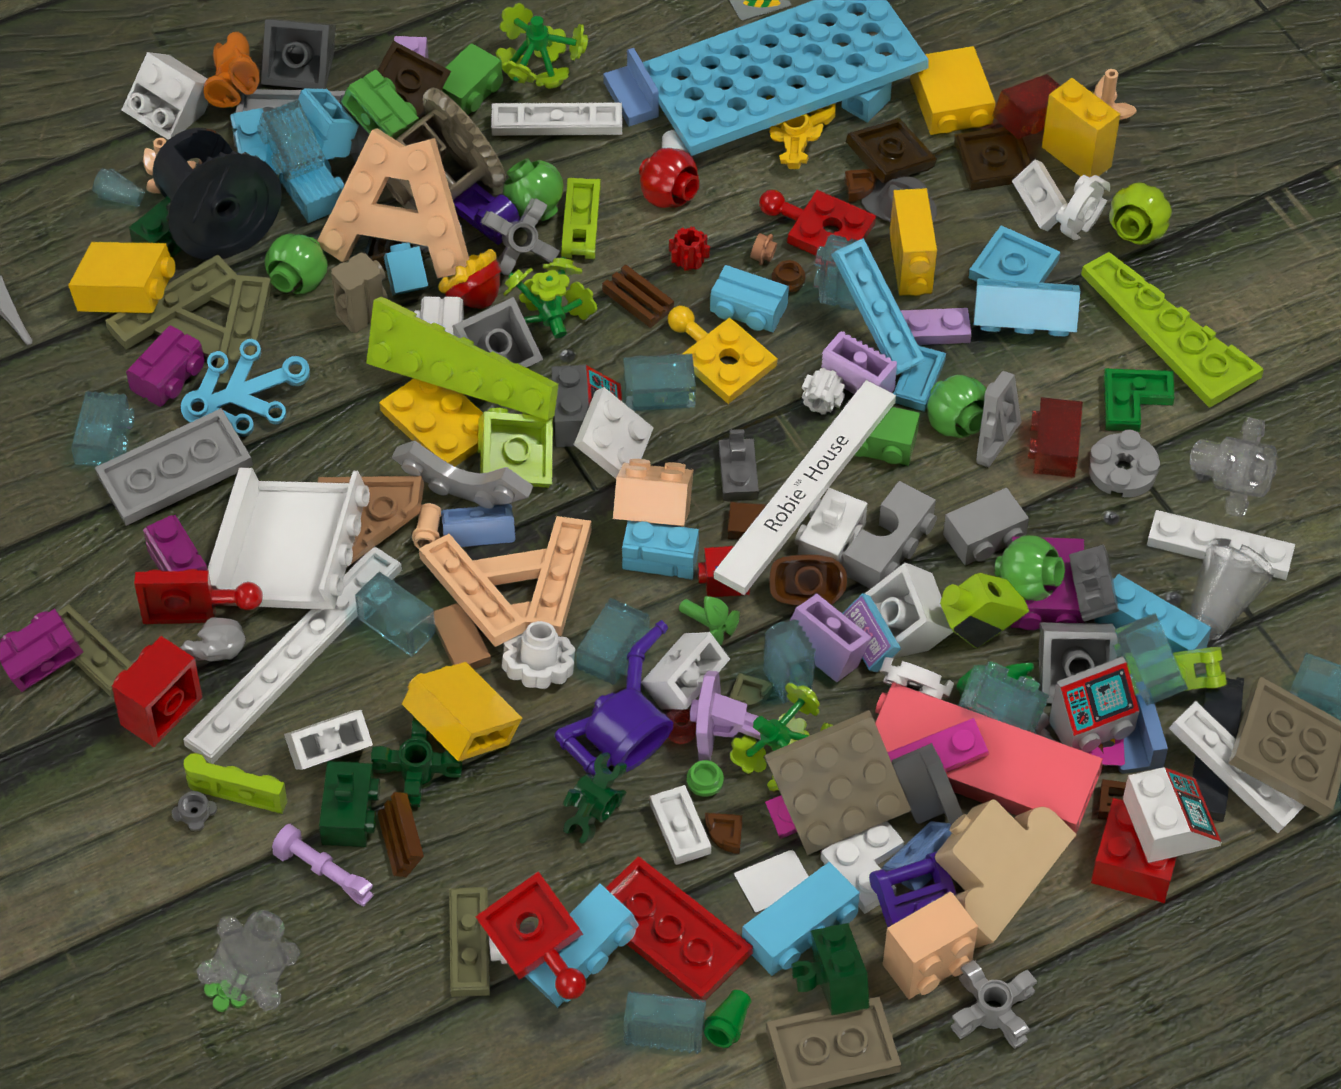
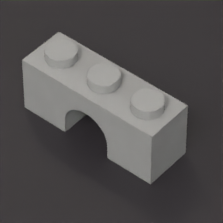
(907, 516)

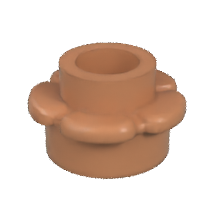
(763, 248)

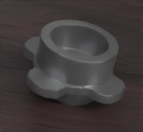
(192, 801)

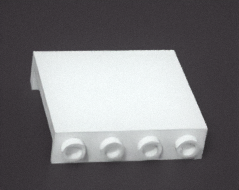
(289, 539)

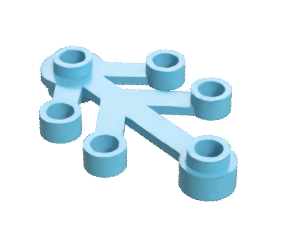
(240, 391)

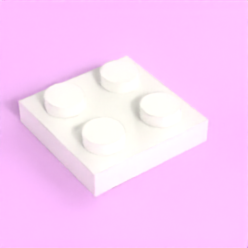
(612, 432)

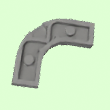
(485, 489)

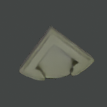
(751, 690)

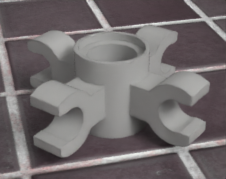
(528, 221)
(990, 1017)

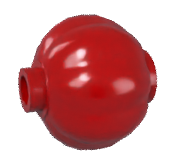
(669, 173)

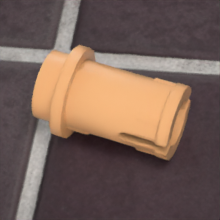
(427, 525)

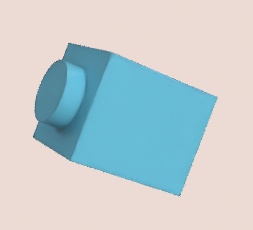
(405, 269)

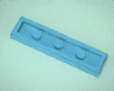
(877, 305)

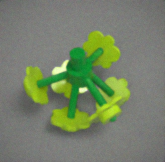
(543, 41)
(546, 291)
(776, 733)

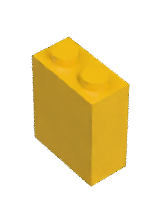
(954, 91)
(1080, 129)
(913, 242)
(122, 277)
(461, 711)

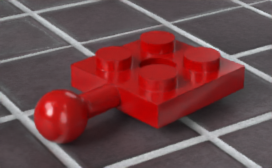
(821, 211)
(187, 596)
(530, 950)

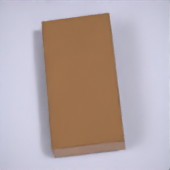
(460, 637)

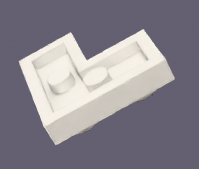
(860, 856)

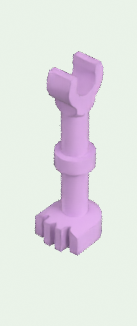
(290, 842)

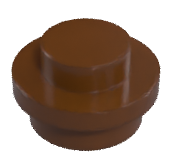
(789, 274)

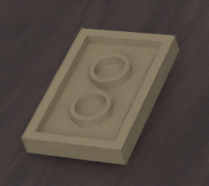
(833, 1050)

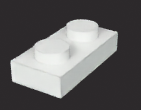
(1039, 194)
(680, 825)

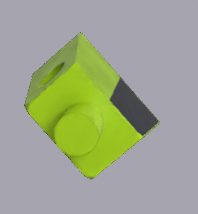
(982, 607)

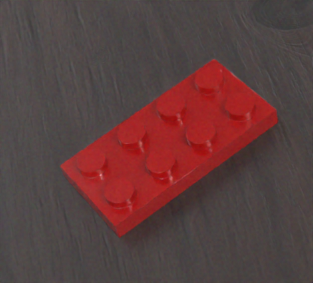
(678, 932)

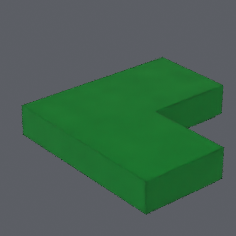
(1128, 389)

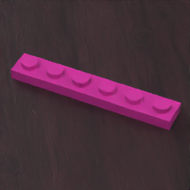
(953, 745)

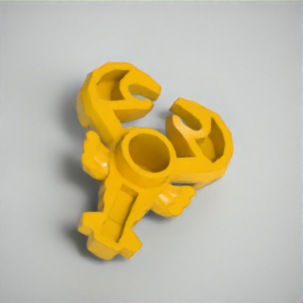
(798, 132)

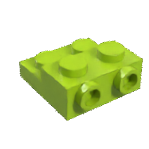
(518, 443)

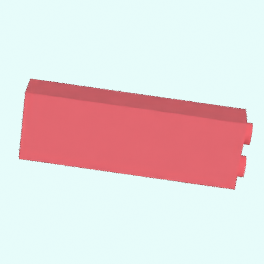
(1021, 766)

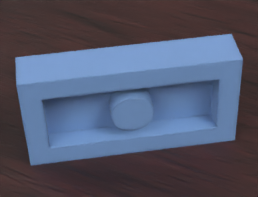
(633, 89)
(1146, 745)

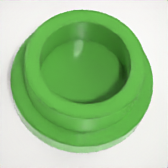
(705, 778)

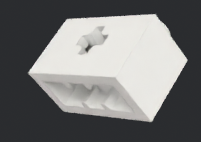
(681, 671)
(328, 739)

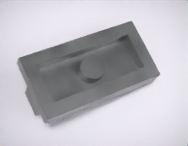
(738, 467)
(1093, 582)

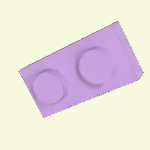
(939, 325)

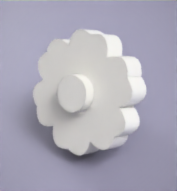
(539, 656)

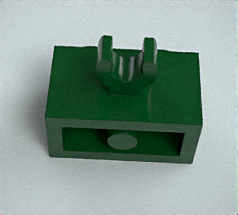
(348, 803)
(836, 968)

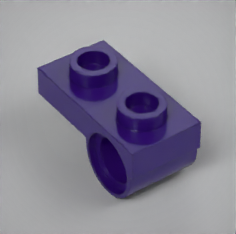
(476, 201)

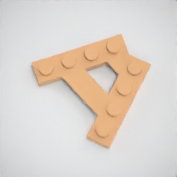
(431, 225)
(474, 581)

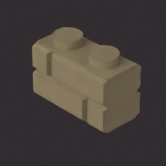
(355, 289)

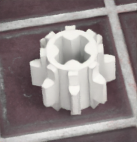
(823, 391)

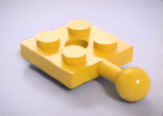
(725, 340)

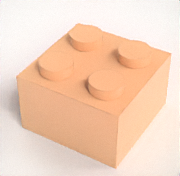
(653, 492)
(930, 945)

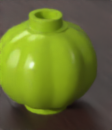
(1140, 213)

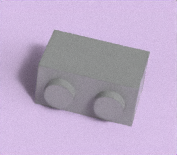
(985, 526)

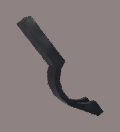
(1225, 707)

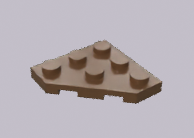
(390, 506)

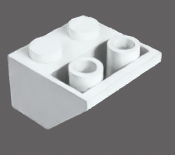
(166, 95)

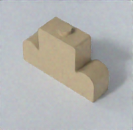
(1001, 861)

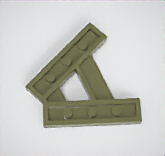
(215, 281)

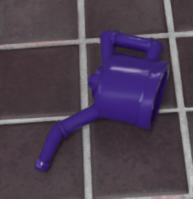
(624, 721)

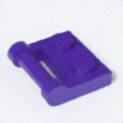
(901, 906)

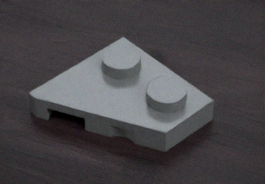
(999, 418)

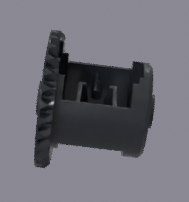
(222, 201)

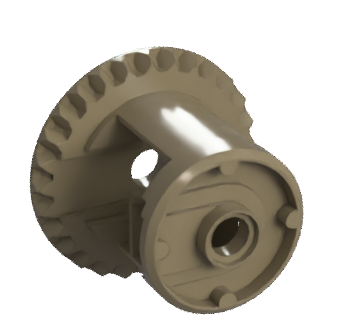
(461, 139)

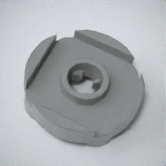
(1124, 447)

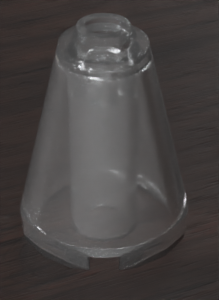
(1228, 584)

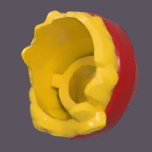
(475, 283)

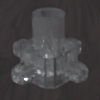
(1238, 465)
(250, 959)

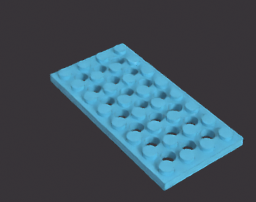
(776, 81)

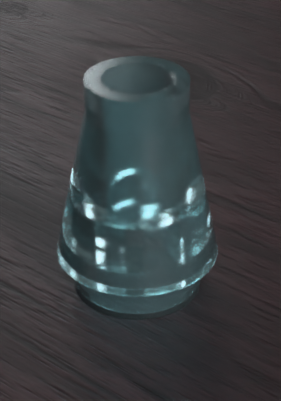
(115, 187)

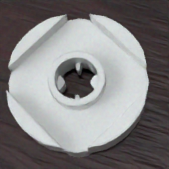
(1083, 207)
(916, 677)

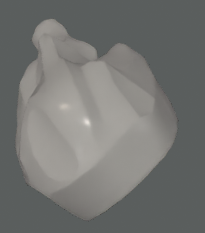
(221, 640)

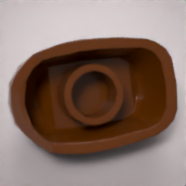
(802, 576)

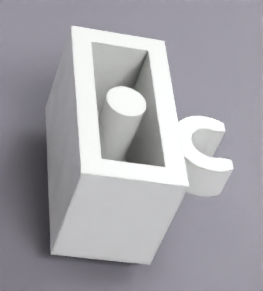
(832, 525)

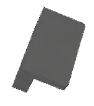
(926, 785)

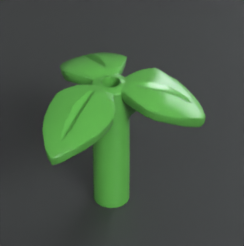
(713, 616)

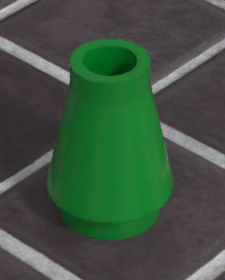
(726, 1022)

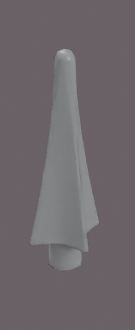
(9, 313)

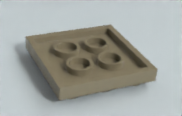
(1290, 746)
(838, 782)

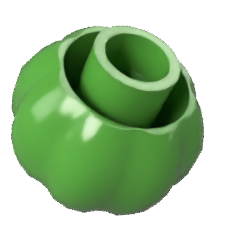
(534, 180)
(293, 259)
(956, 401)
(1029, 565)

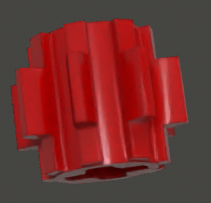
(689, 248)

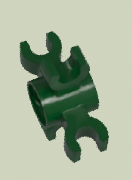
(417, 774)
(594, 797)

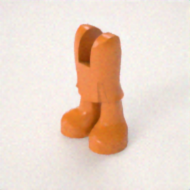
(233, 72)

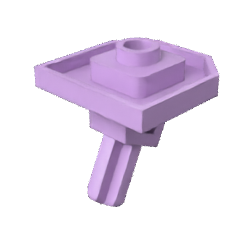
(718, 716)

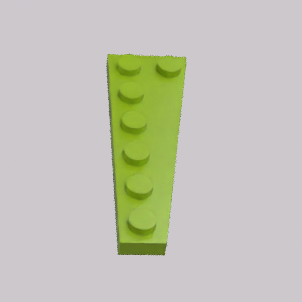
(1184, 345)
(432, 355)

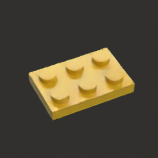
(435, 419)

